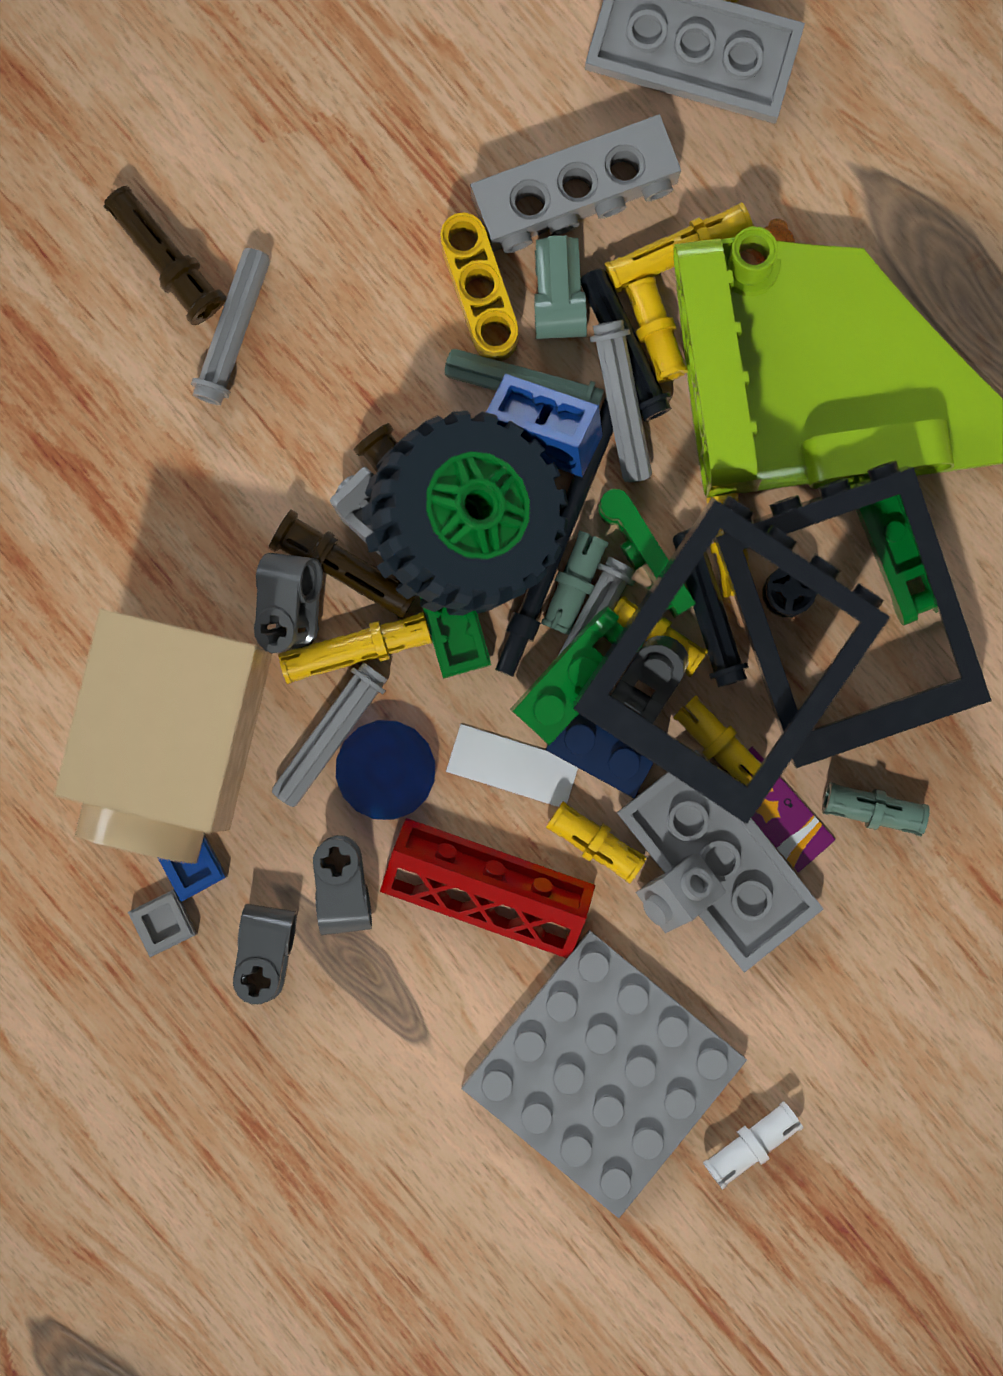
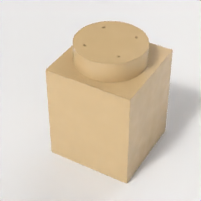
(160, 735)

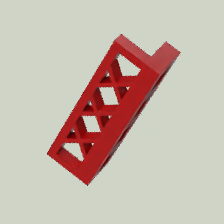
(490, 881)

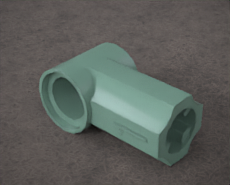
(559, 301)

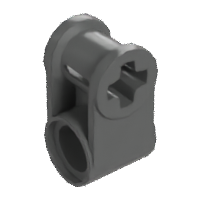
(290, 599)
(341, 896)
(263, 942)

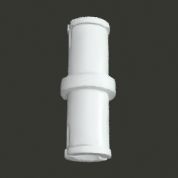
(753, 1145)

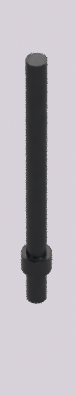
(523, 624)

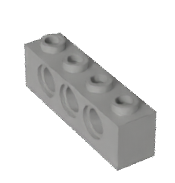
(639, 144)

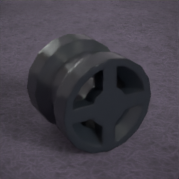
(790, 590)

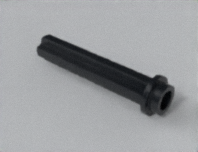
(608, 308)
(713, 622)

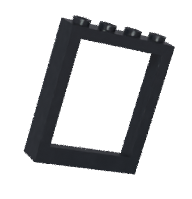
(893, 717)
(666, 750)

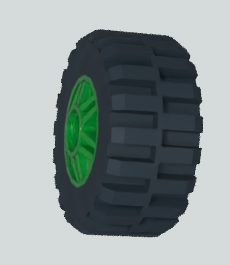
(465, 513)

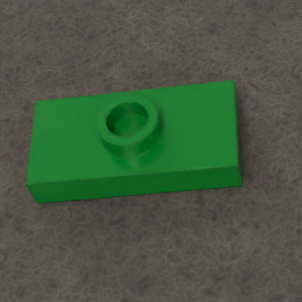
(457, 642)

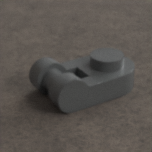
(659, 665)

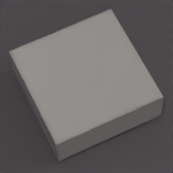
(162, 923)

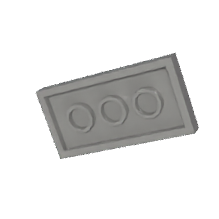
(699, 51)
(762, 893)

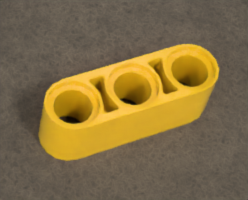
(479, 263)

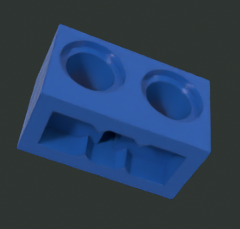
(560, 422)

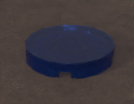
(385, 770)

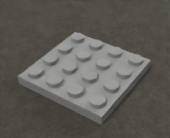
(604, 1074)

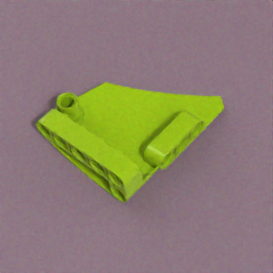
(819, 370)

